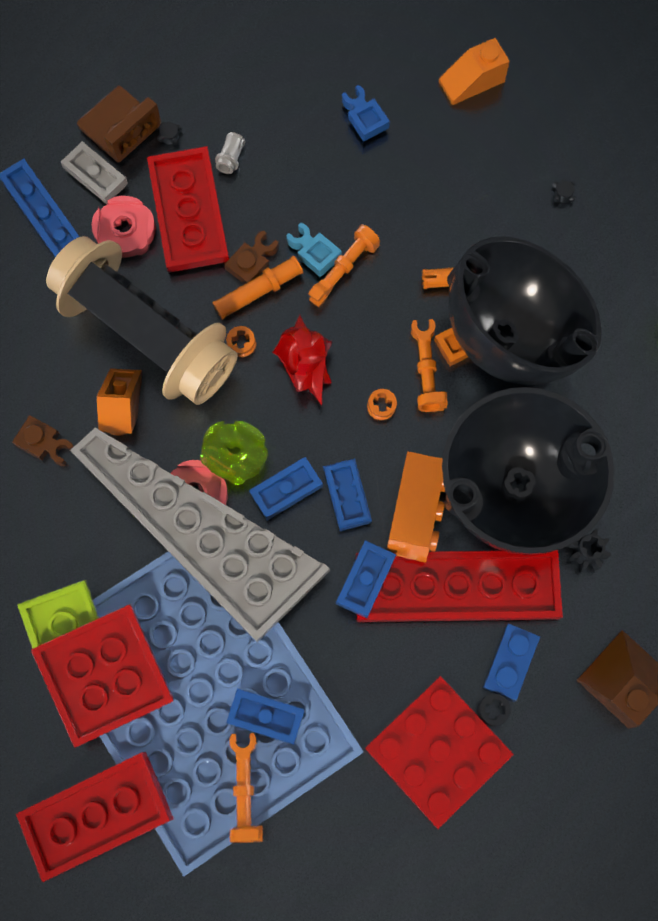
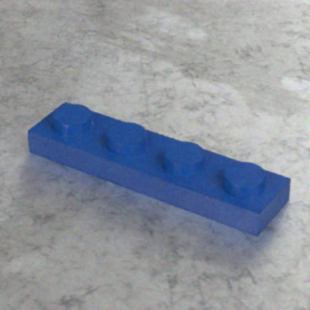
(38, 206)

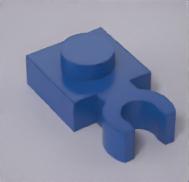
(365, 116)

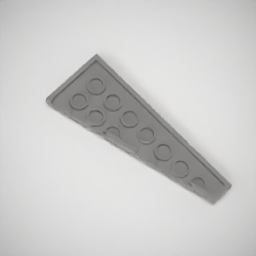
(230, 556)

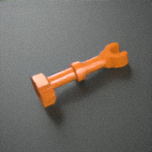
(365, 240)
(430, 399)
(243, 791)

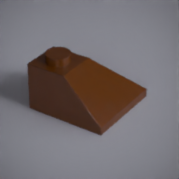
(624, 680)

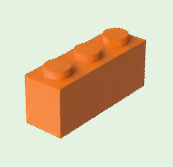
(417, 508)

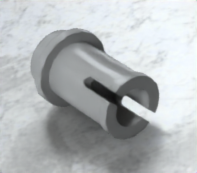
(227, 160)

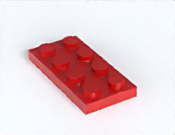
(187, 209)
(94, 816)

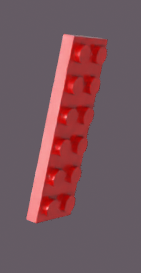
(470, 588)

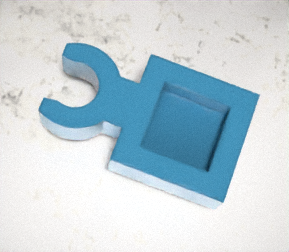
(314, 252)

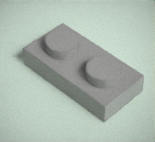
(94, 172)

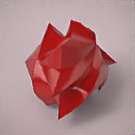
(304, 358)

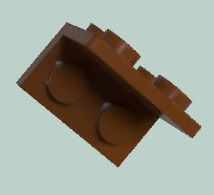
(120, 122)

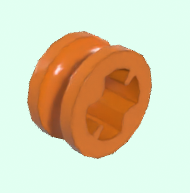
(234, 334)
(390, 399)

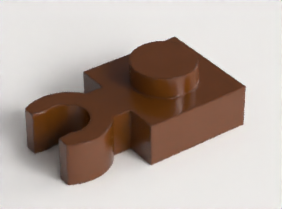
(250, 261)
(40, 439)

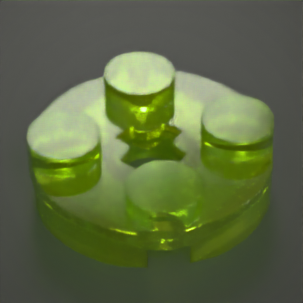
(234, 466)

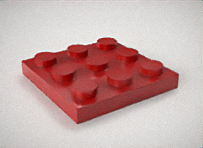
(102, 675)
(439, 752)

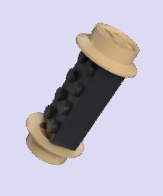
(87, 278)

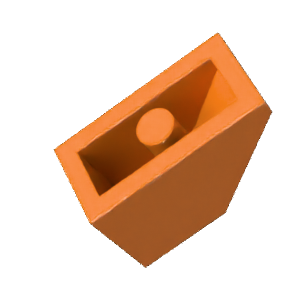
(475, 71)
(119, 401)

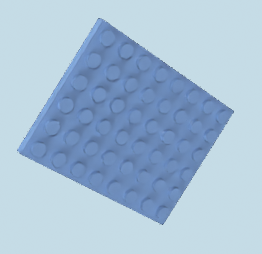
(188, 740)

